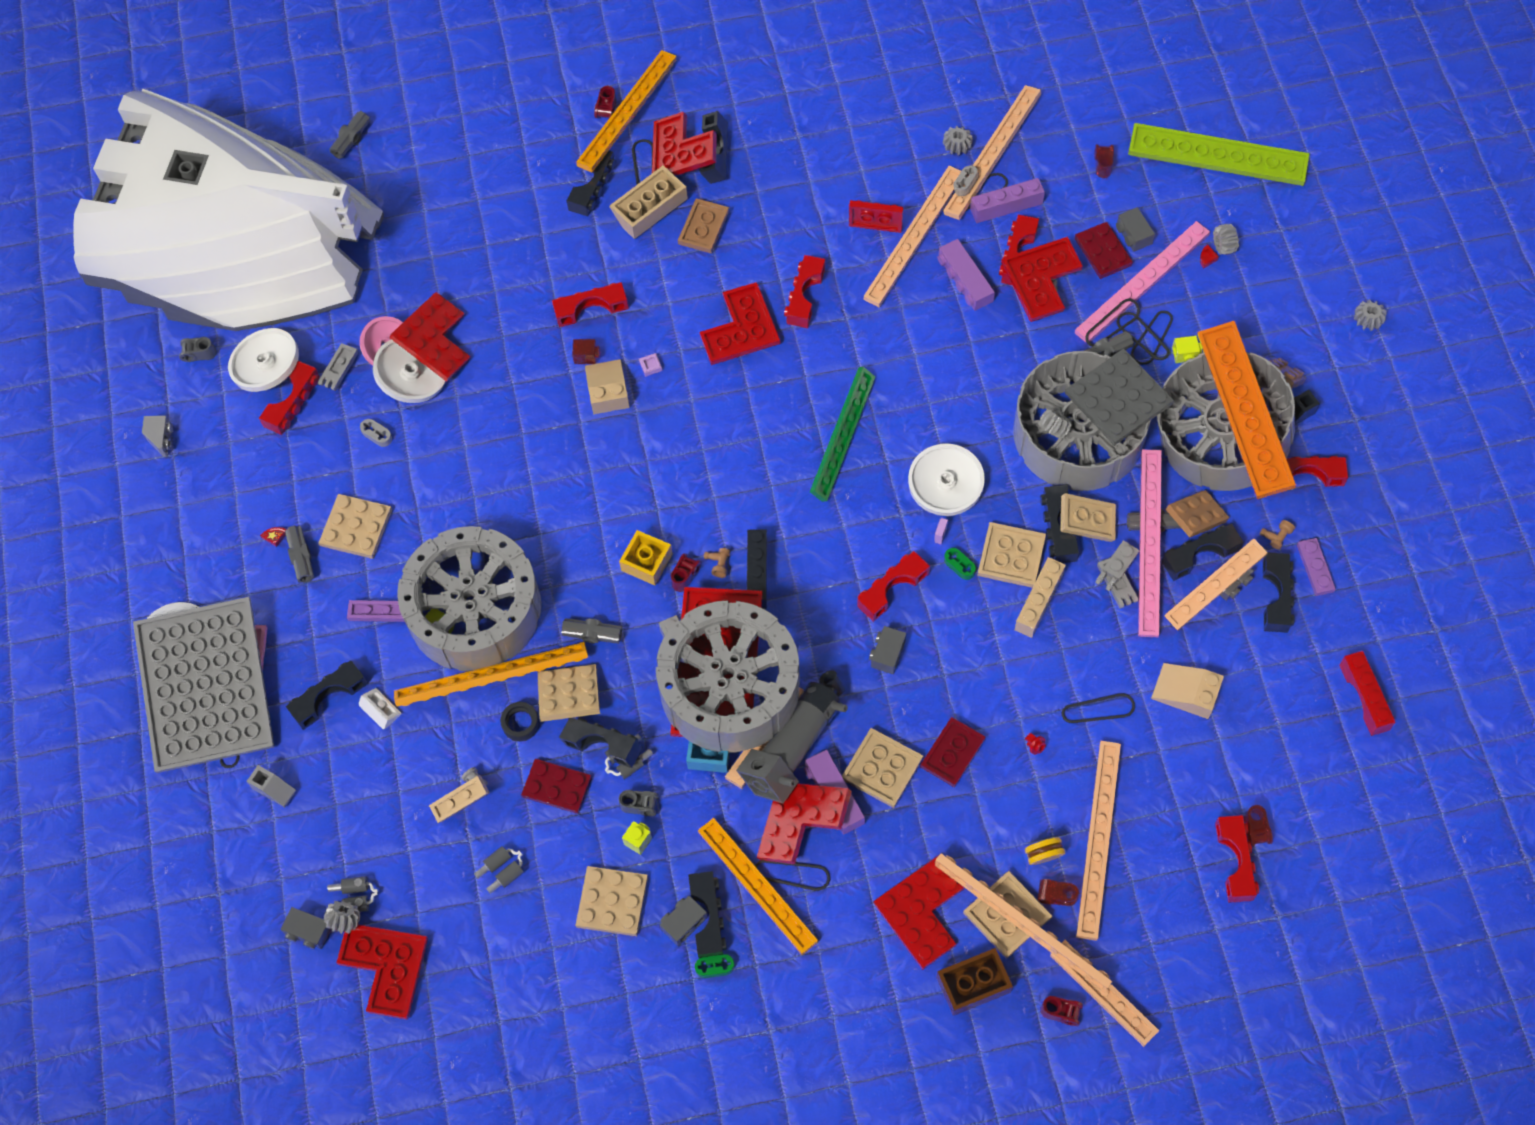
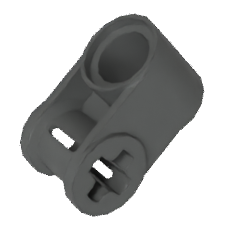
(197, 349)
(640, 802)

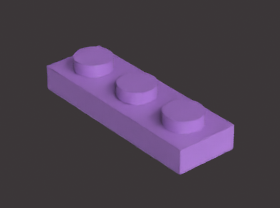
(1316, 567)
(374, 611)

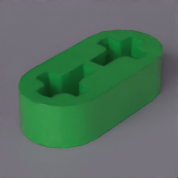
(962, 561)
(713, 961)

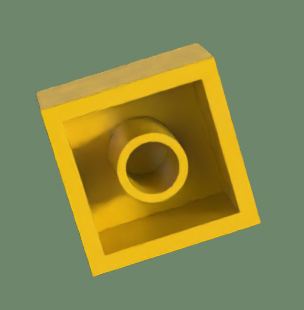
(646, 557)

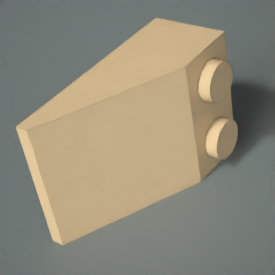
(606, 386)
(1188, 689)

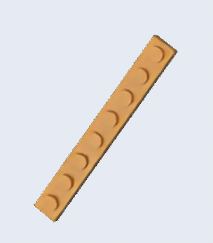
(758, 886)

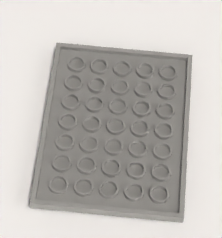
(203, 685)

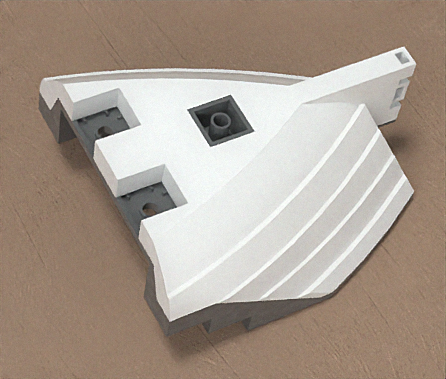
(217, 221)

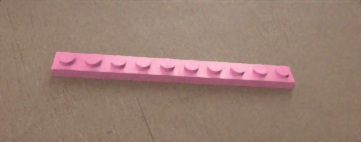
(1144, 280)
(1149, 543)

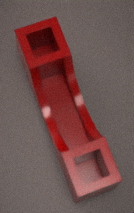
(1024, 233)
(810, 273)
(609, 297)
(279, 416)
(1330, 470)
(910, 570)
(1375, 708)
(1232, 833)

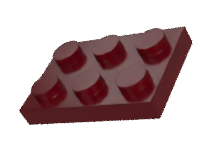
(1103, 250)
(952, 752)
(556, 786)

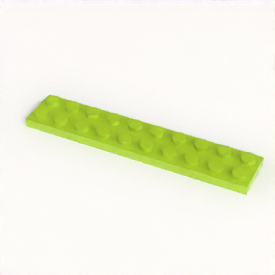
(1219, 154)

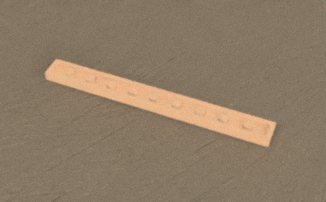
(995, 148)
(912, 238)
(1098, 841)
(1028, 926)

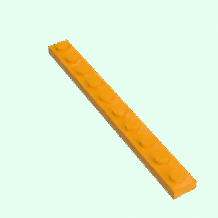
(626, 111)
(489, 674)

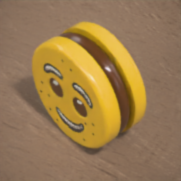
(1045, 851)

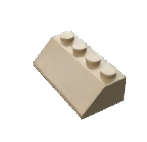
(649, 201)

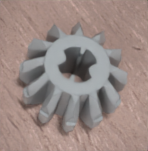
(957, 140)
(1225, 239)
(1370, 315)
(1055, 423)
(342, 917)

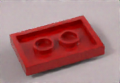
(875, 216)

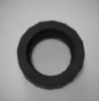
(514, 708)

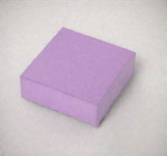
(650, 364)
(941, 530)

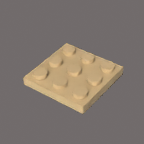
(355, 526)
(1011, 554)
(568, 693)
(882, 767)
(611, 901)
(995, 927)

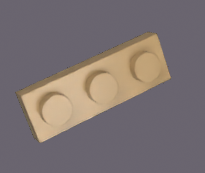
(459, 799)

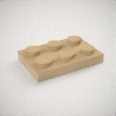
(1088, 517)

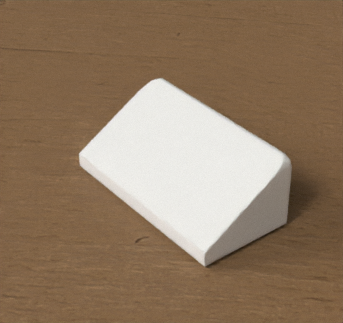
(379, 708)

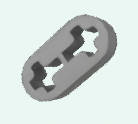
(962, 179)
(374, 435)

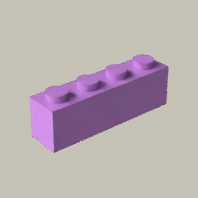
(1007, 200)
(966, 275)
(825, 773)

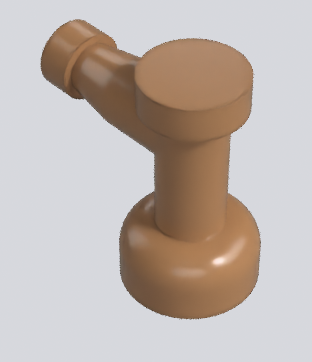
(1276, 540)
(719, 570)

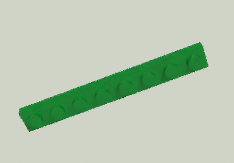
(842, 434)

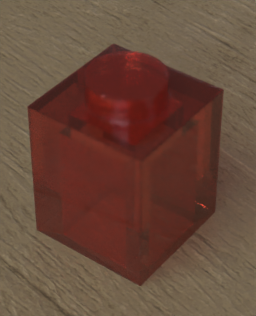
(585, 351)

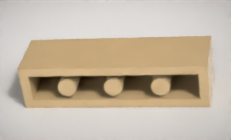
(1039, 597)

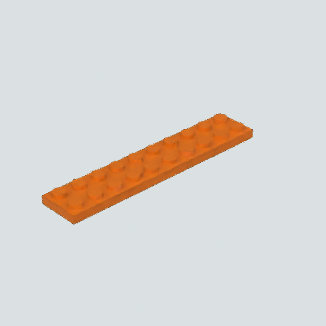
(1246, 410)

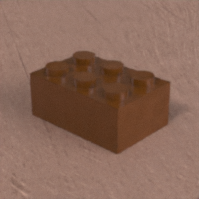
(974, 981)

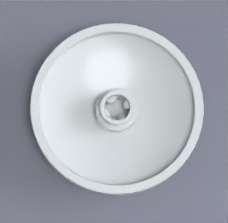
(263, 359)
(404, 376)
(946, 479)

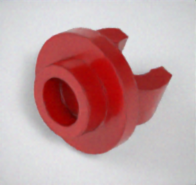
(1035, 744)

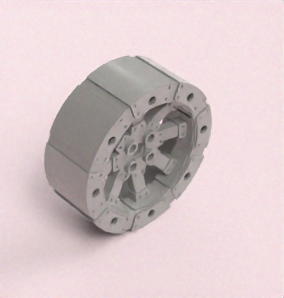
(1192, 380)
(1042, 384)
(492, 645)
(718, 731)

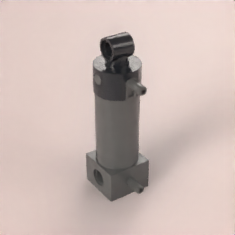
(771, 770)

